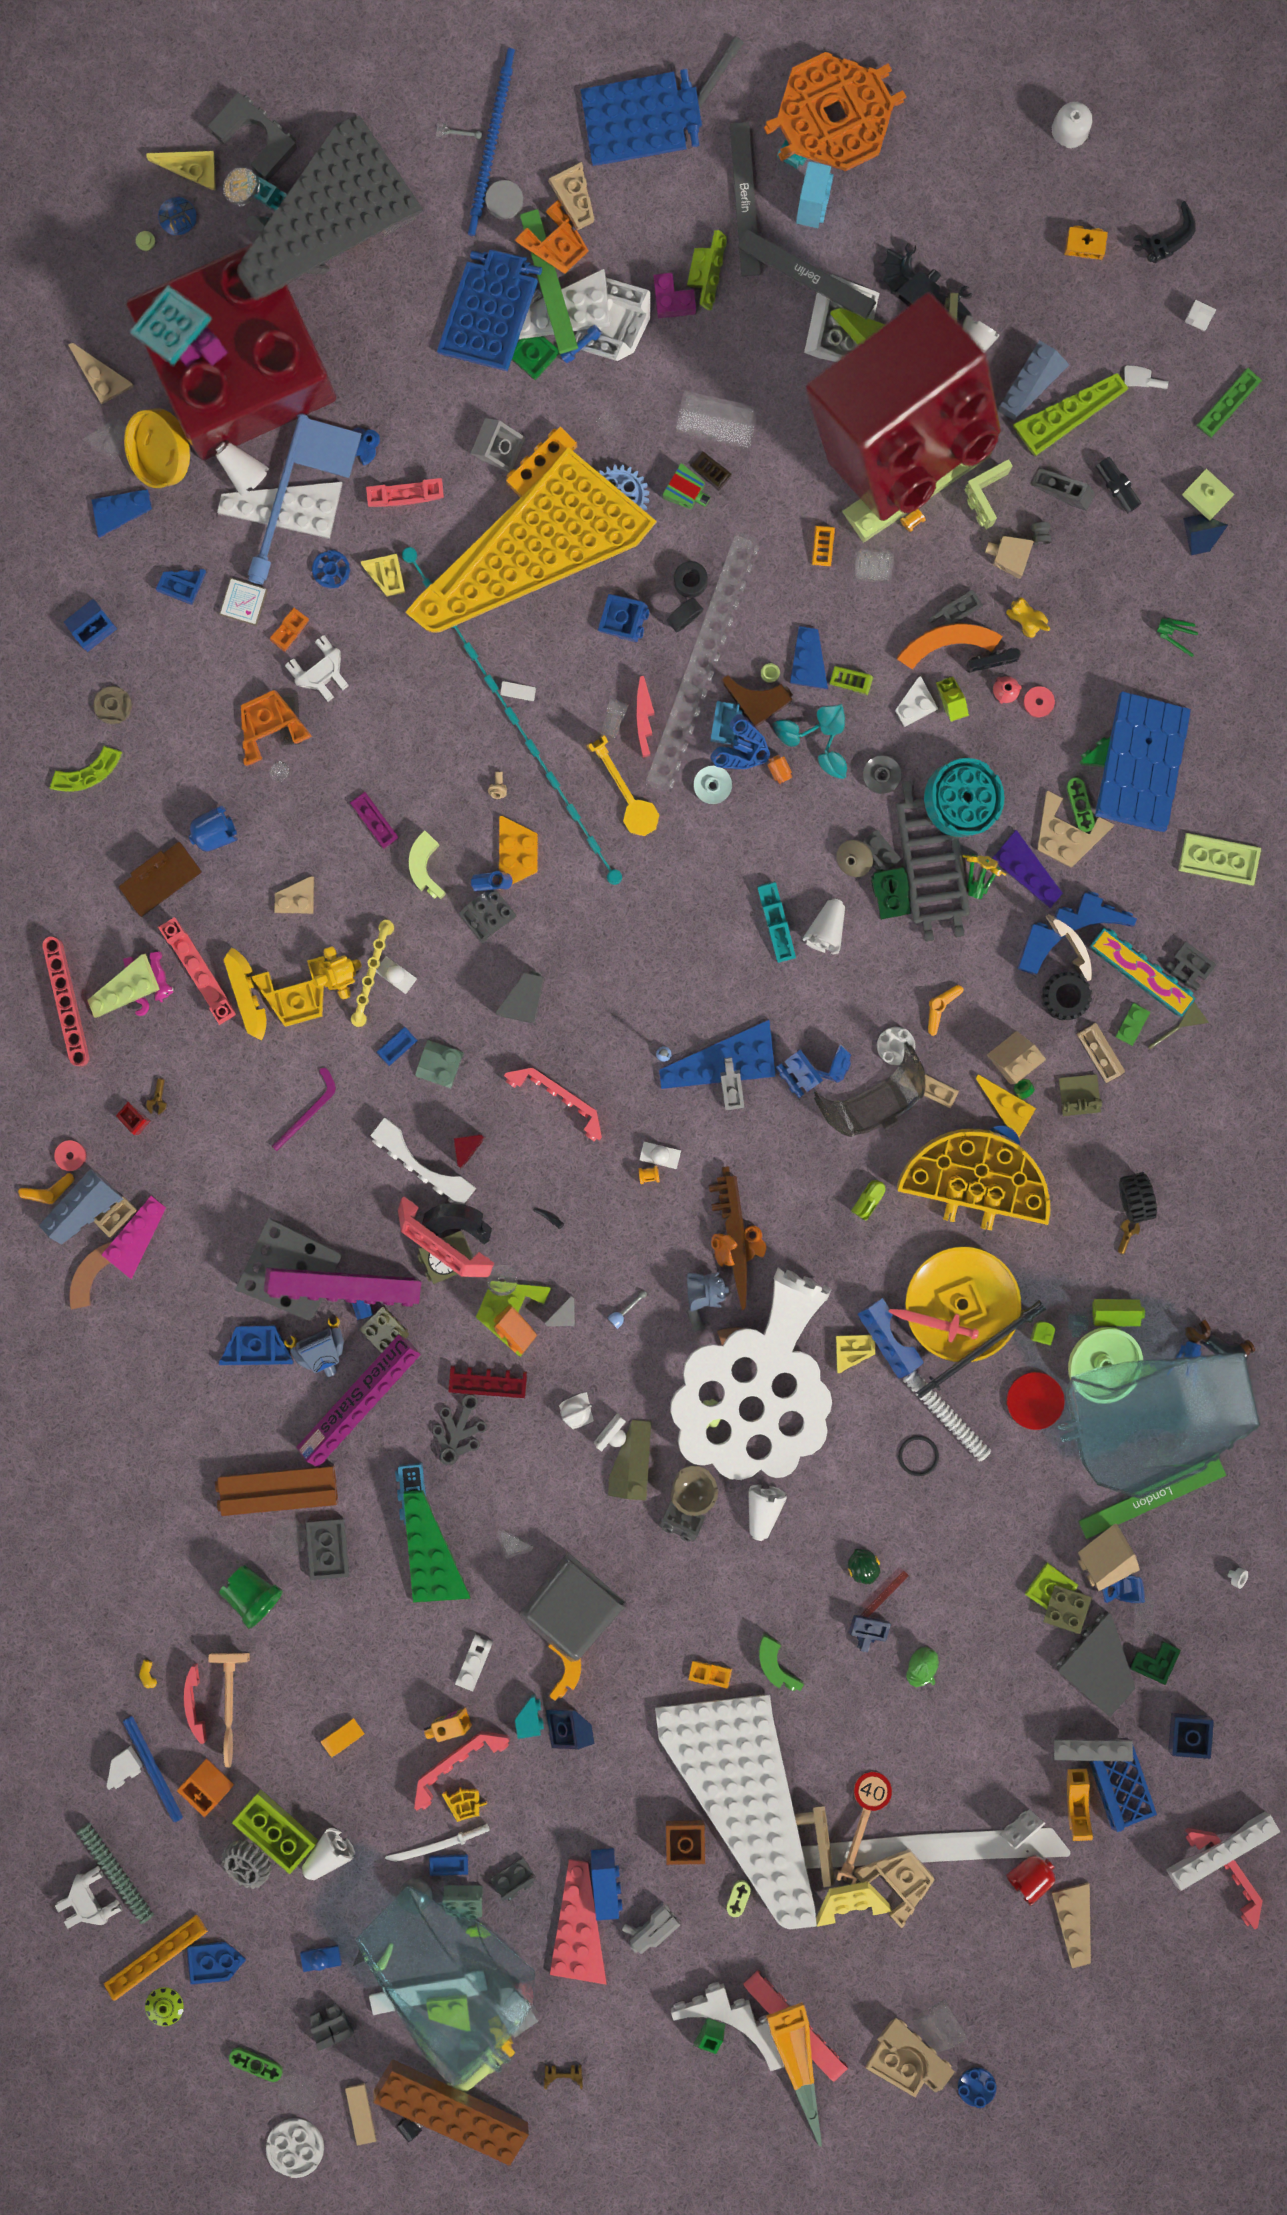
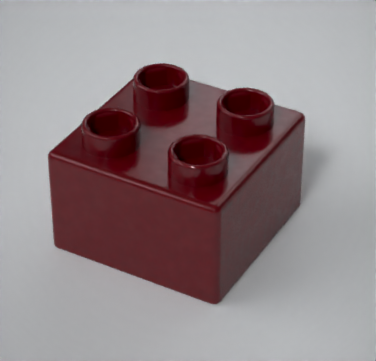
(268, 364)
(906, 408)

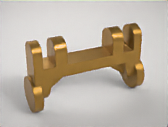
(577, 2077)

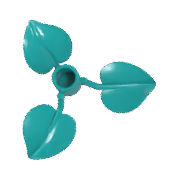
(831, 723)

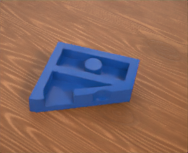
(181, 584)

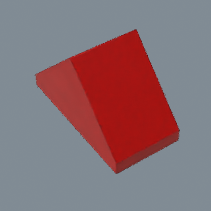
(132, 1119)

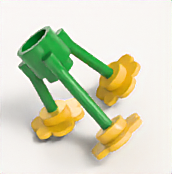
(977, 888)

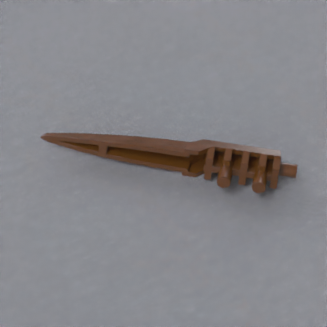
(732, 1212)

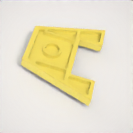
(850, 1898)

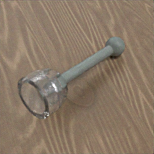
(443, 131)

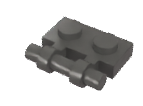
(1194, 961)

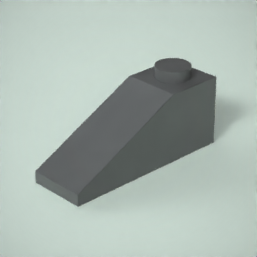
(1064, 488)

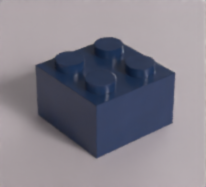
(1191, 1735)

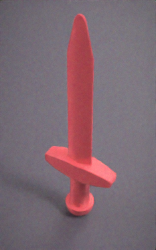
(952, 1327)

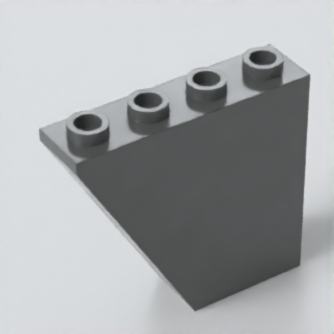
(1099, 1665)

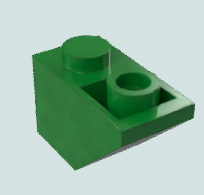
(1098, 756)
(710, 2036)

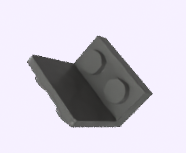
(487, 914)

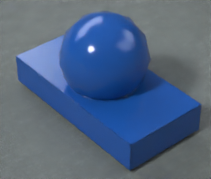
(320, 1958)

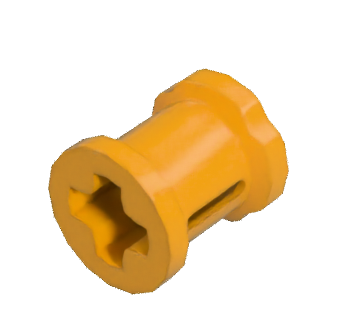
(912, 520)
(649, 1174)

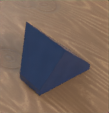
(1202, 533)

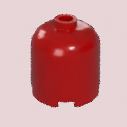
(1032, 1878)

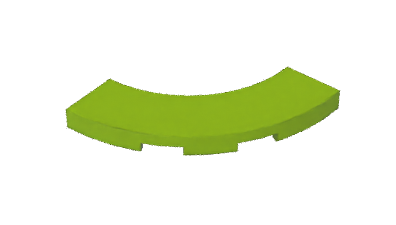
(89, 776)

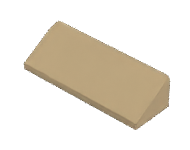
(1103, 1052)

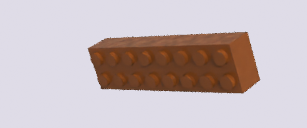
(450, 2112)

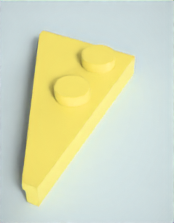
(191, 165)

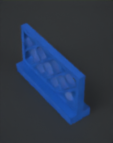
(1108, 1796)

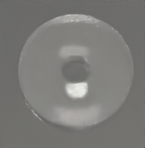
(502, 1272)

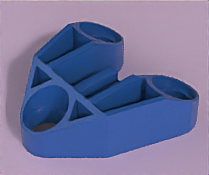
(735, 759)

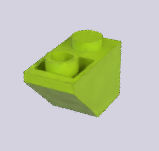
(952, 699)

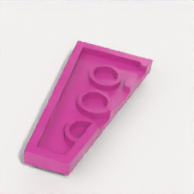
(134, 1239)

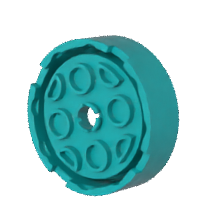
(950, 810)

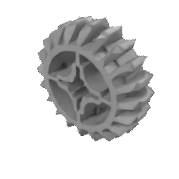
(246, 1864)

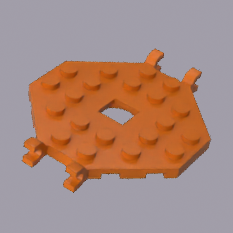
(861, 96)

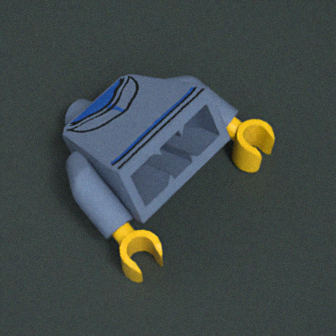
(319, 1350)

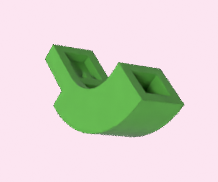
(768, 1658)

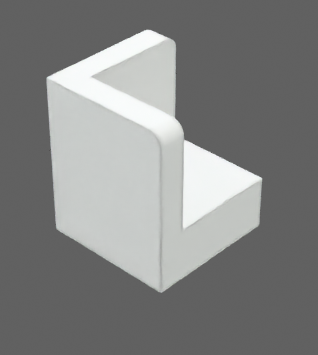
(1200, 315)

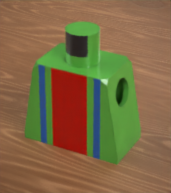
(686, 489)

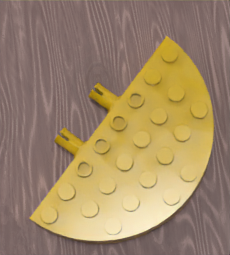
(980, 1173)

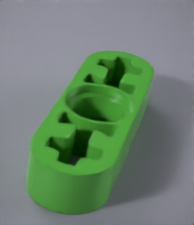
(1071, 792)
(258, 2072)

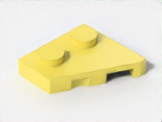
(386, 574)
(853, 1350)

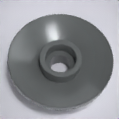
(888, 767)

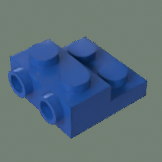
(623, 618)

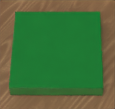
(534, 355)

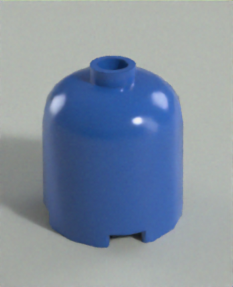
(212, 830)

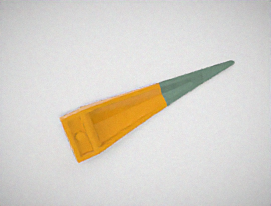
(792, 2039)

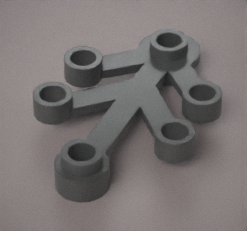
(458, 1433)

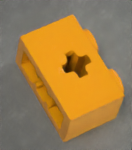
(1076, 245)

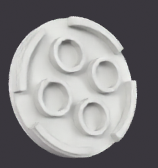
(294, 2147)

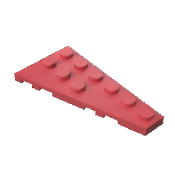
(577, 1940)

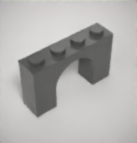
(242, 112)

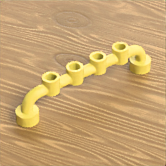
(359, 1018)

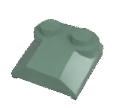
(439, 1064)

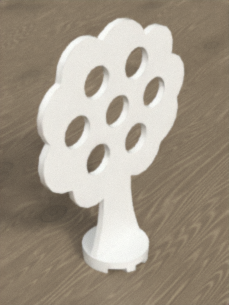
(792, 1307)

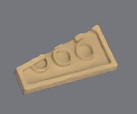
(1074, 1918)

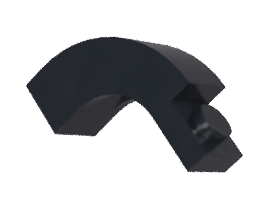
(457, 1217)

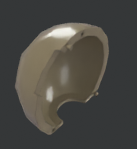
(694, 1491)

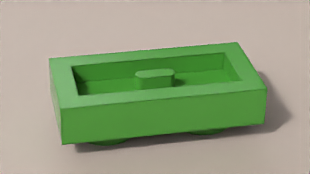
(1132, 1024)

